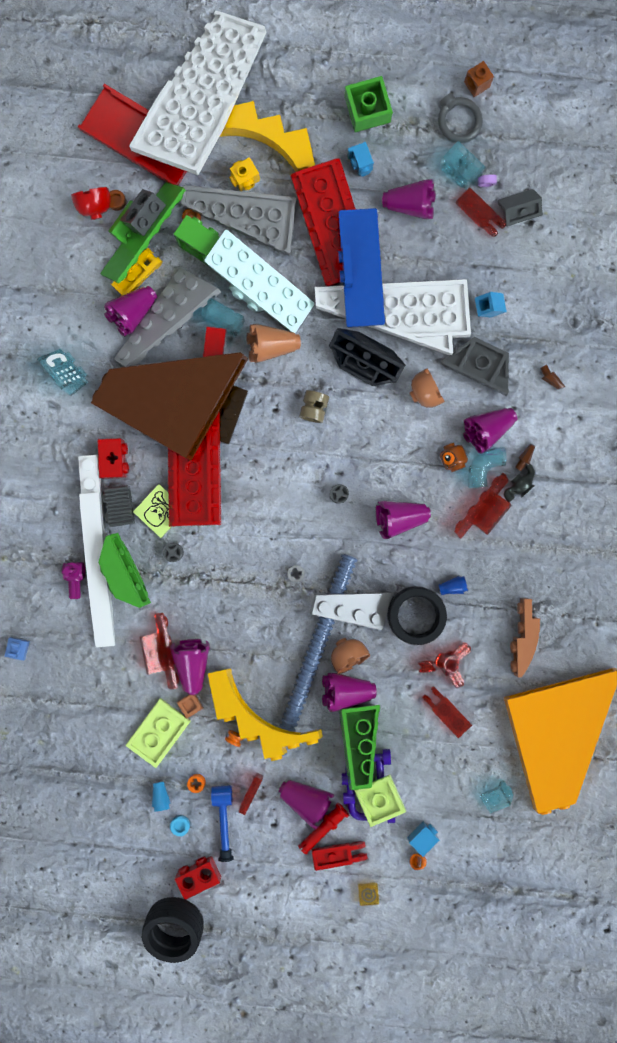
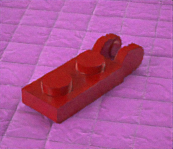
(337, 855)

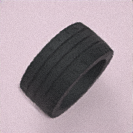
(440, 619)
(168, 947)

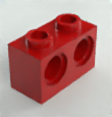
(200, 881)

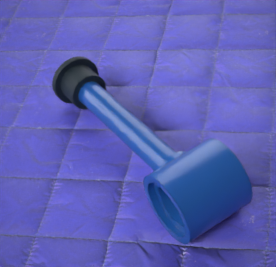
(222, 797)

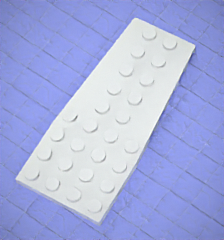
(201, 96)

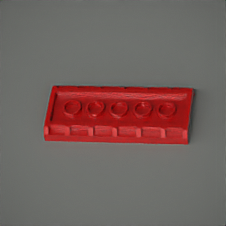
(115, 122)
(321, 195)
(196, 483)

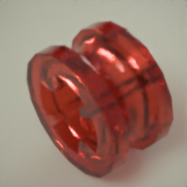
(426, 666)

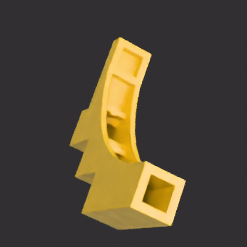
(230, 703)

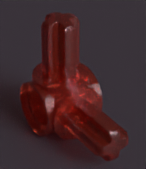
(454, 662)

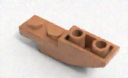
(524, 645)

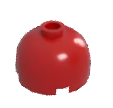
(92, 202)

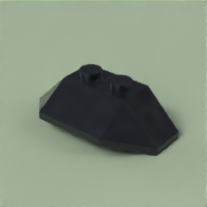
(365, 358)

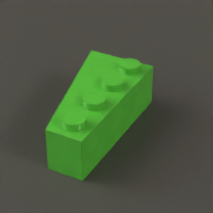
(359, 740)

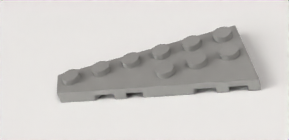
(168, 313)

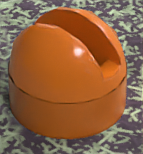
(415, 862)

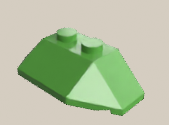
(122, 572)

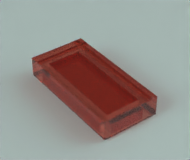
(250, 793)

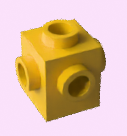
(244, 174)

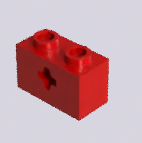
(108, 449)

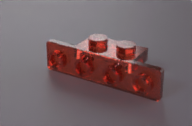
(488, 509)
(158, 653)

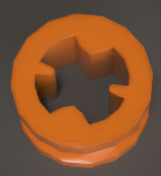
(233, 738)
(200, 778)

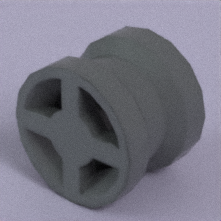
(341, 492)
(170, 550)

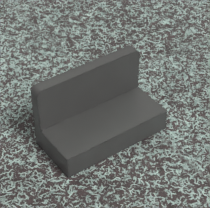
(521, 207)

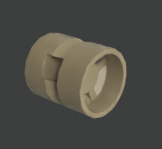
(311, 413)

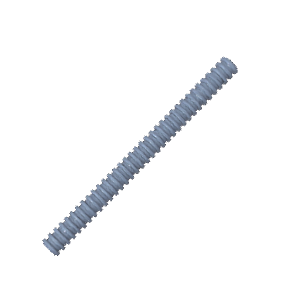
(315, 650)

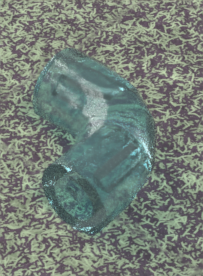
(483, 463)

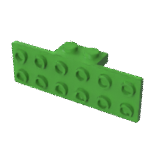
(133, 243)

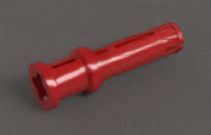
(330, 822)

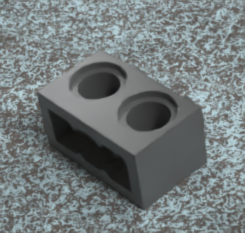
(143, 212)

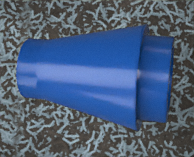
(454, 586)

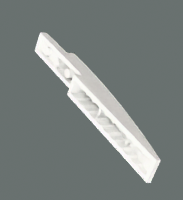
(93, 539)

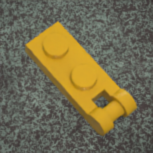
(138, 272)

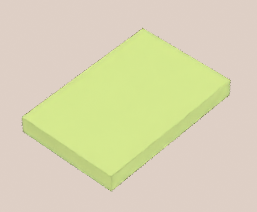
(158, 733)

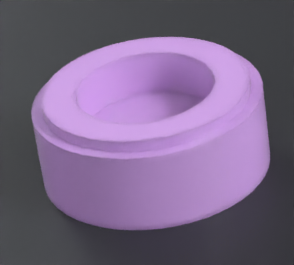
(487, 180)

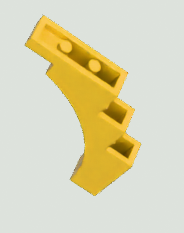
(291, 145)

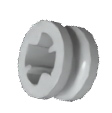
(299, 568)

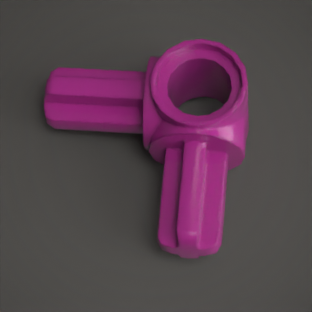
(73, 573)

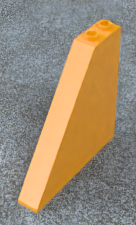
(558, 734)

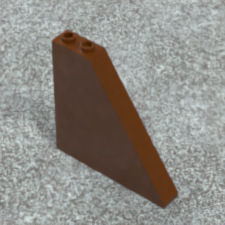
(171, 399)

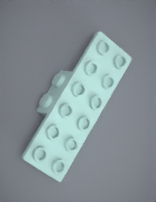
(258, 282)

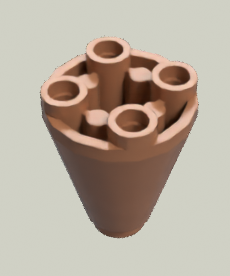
(270, 342)

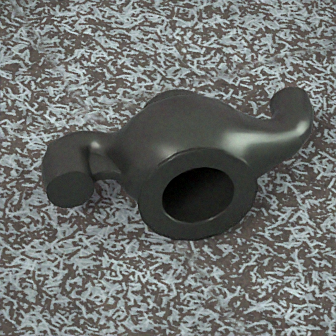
(521, 484)

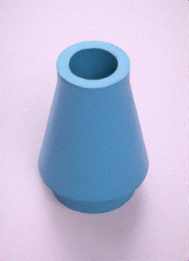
(160, 797)

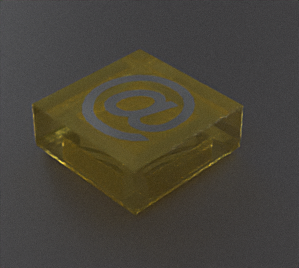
(368, 894)

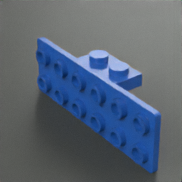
(361, 267)

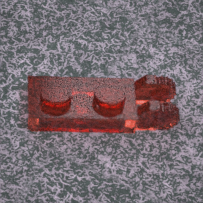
(480, 211)
(448, 714)

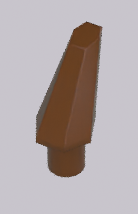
(551, 378)
(525, 457)

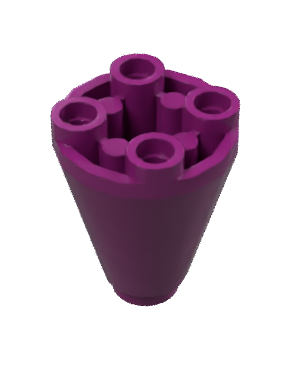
(412, 199)
(130, 309)
(487, 428)
(346, 691)

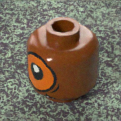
(453, 457)

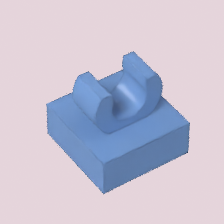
(17, 648)

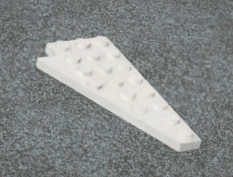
(415, 311)

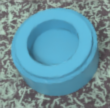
(180, 825)

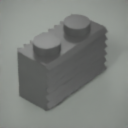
(119, 506)

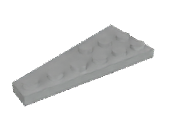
(255, 215)

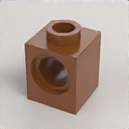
(478, 79)

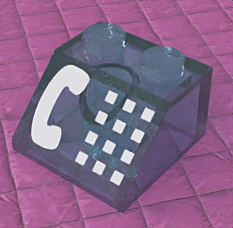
(64, 371)

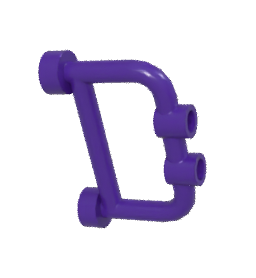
(349, 797)

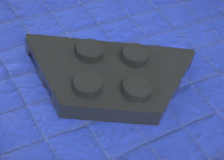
(482, 364)

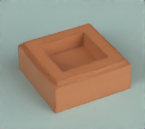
(190, 705)

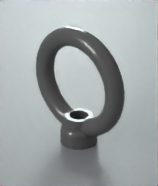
(448, 104)

